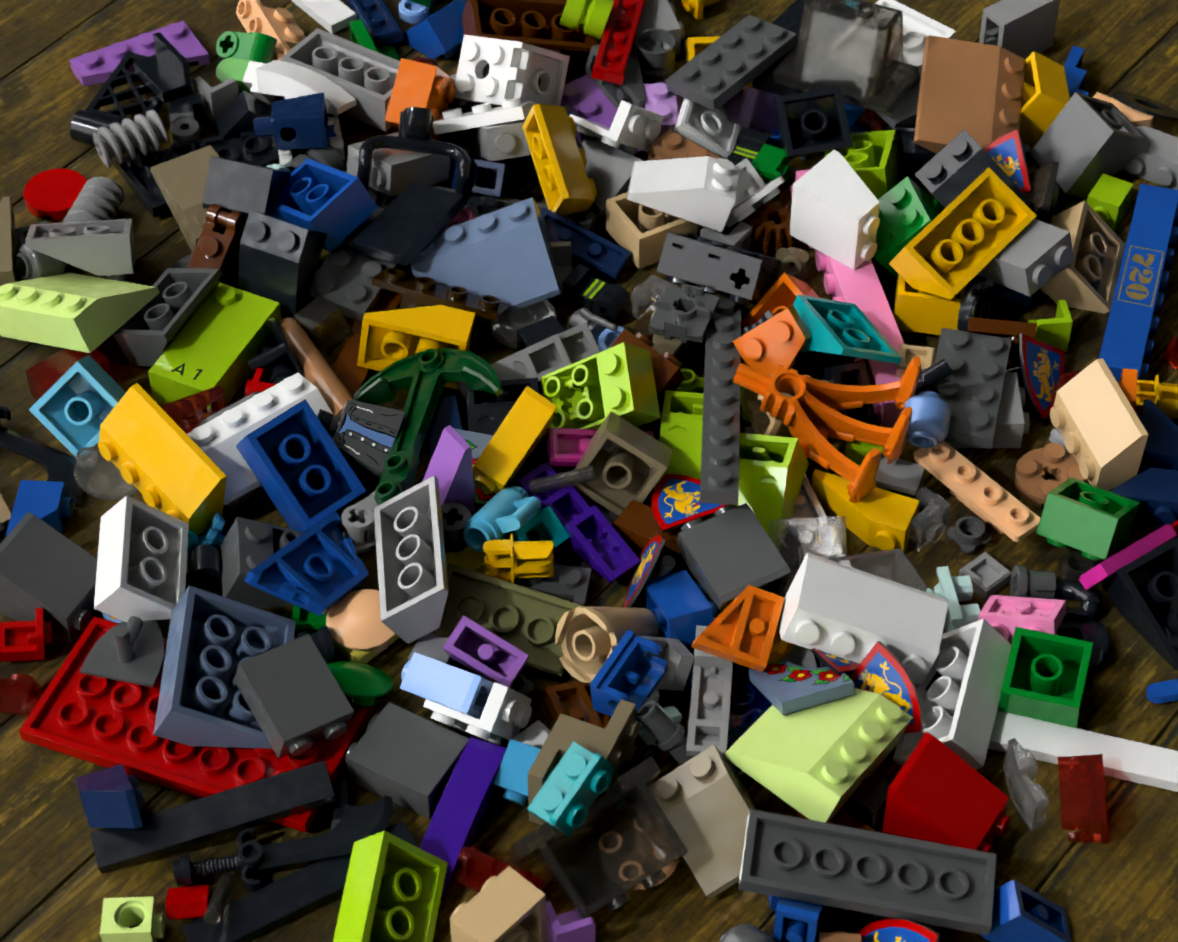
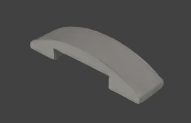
(709, 702)

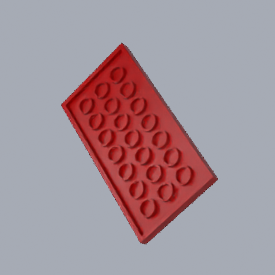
(115, 725)

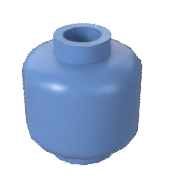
(929, 419)

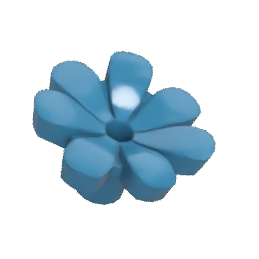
(214, 532)

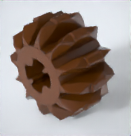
(772, 229)

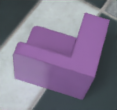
(569, 927)

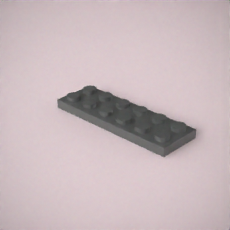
(868, 872)

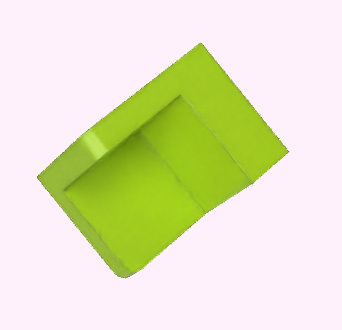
(1055, 330)

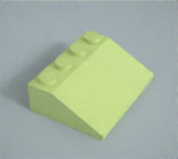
(69, 309)
(820, 752)

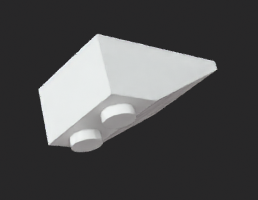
(687, 188)

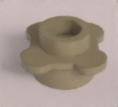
(796, 256)

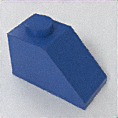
(45, 500)
(1026, 916)
(798, 921)

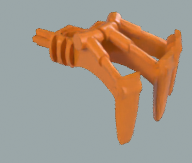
(815, 417)

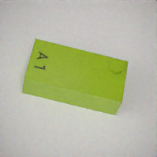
(215, 346)

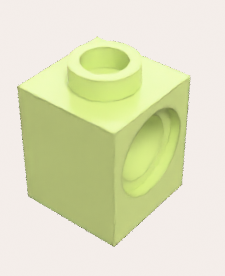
(124, 912)

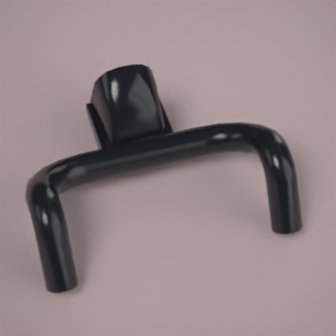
(415, 135)

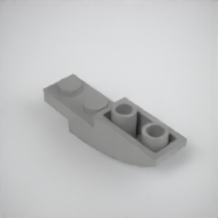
(545, 356)

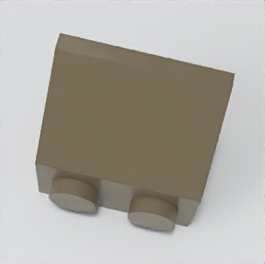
(625, 464)

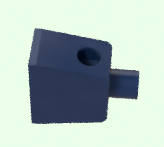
(296, 123)

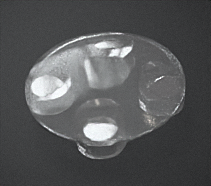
(100, 476)

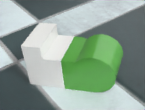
(244, 74)

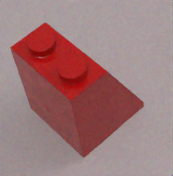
(944, 800)

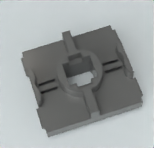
(684, 313)

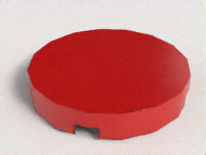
(53, 192)

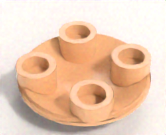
(357, 622)

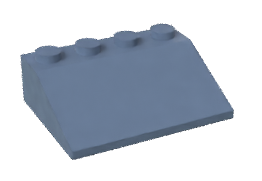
(495, 256)
(202, 654)

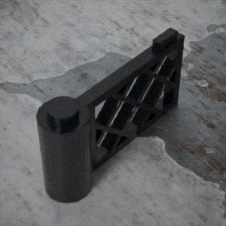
(89, 120)

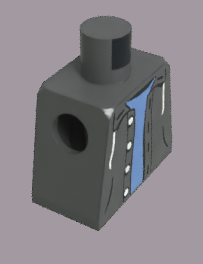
(363, 435)

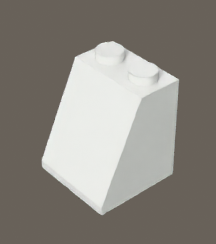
(835, 212)

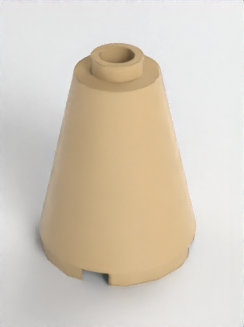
(593, 632)

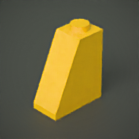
(513, 441)

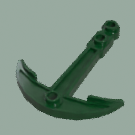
(426, 377)

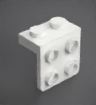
(630, 130)
(751, 192)
(501, 717)

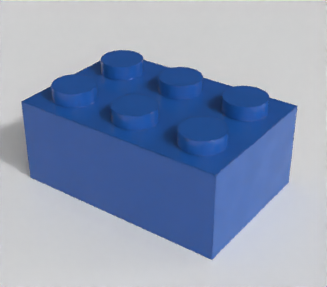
(325, 201)
(300, 467)

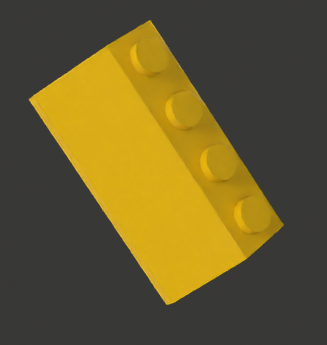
(963, 237)
(162, 460)

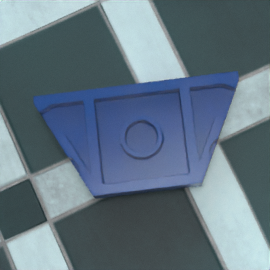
(312, 569)

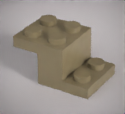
(614, 743)

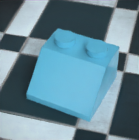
(78, 404)

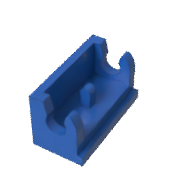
(628, 674)

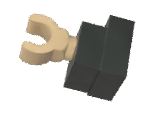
(870, 802)

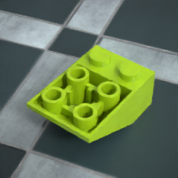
(605, 382)
(682, 432)
(770, 475)

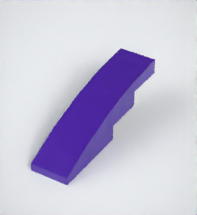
(588, 528)
(463, 805)

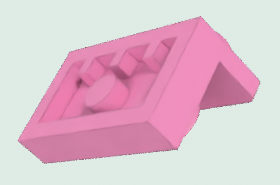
(1035, 614)

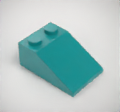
(842, 330)

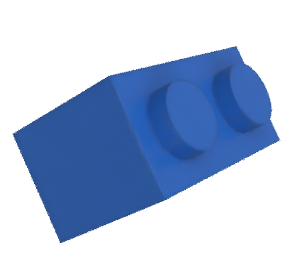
(679, 606)

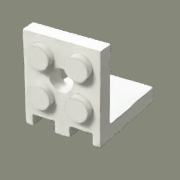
(512, 72)

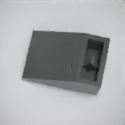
(245, 548)

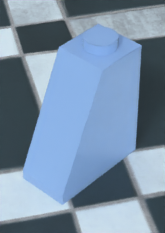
(446, 685)

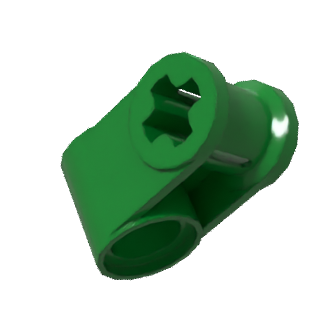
(246, 46)

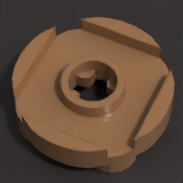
(1043, 462)

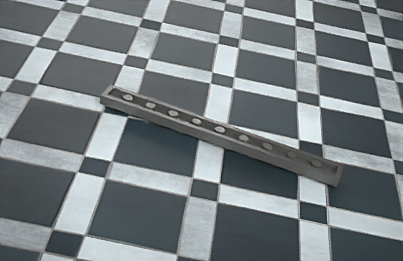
(721, 408)

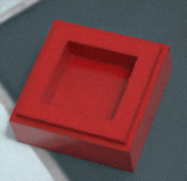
(187, 902)

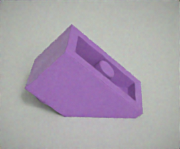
(485, 653)

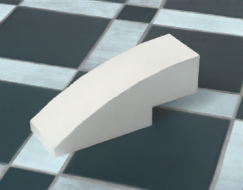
(294, 81)

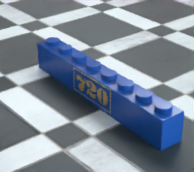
(1139, 280)

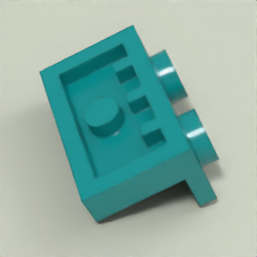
(572, 789)

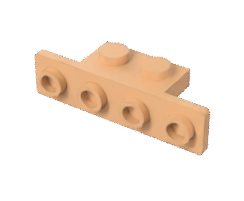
(272, 22)
(978, 491)

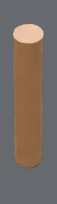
(314, 365)

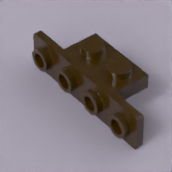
(426, 292)

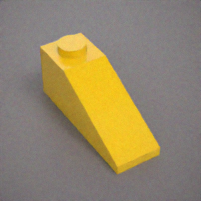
(878, 519)

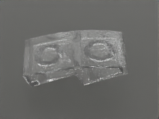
(1020, 777)

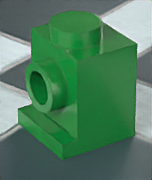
(771, 164)

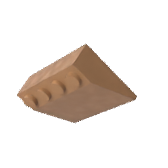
(967, 89)

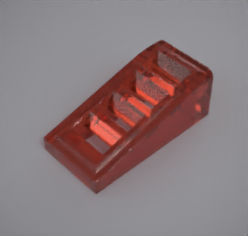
(193, 409)

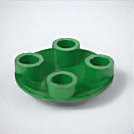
(361, 681)

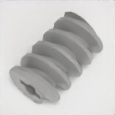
(129, 137)
(96, 201)

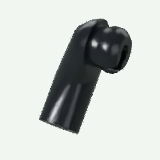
(933, 375)
(1075, 591)

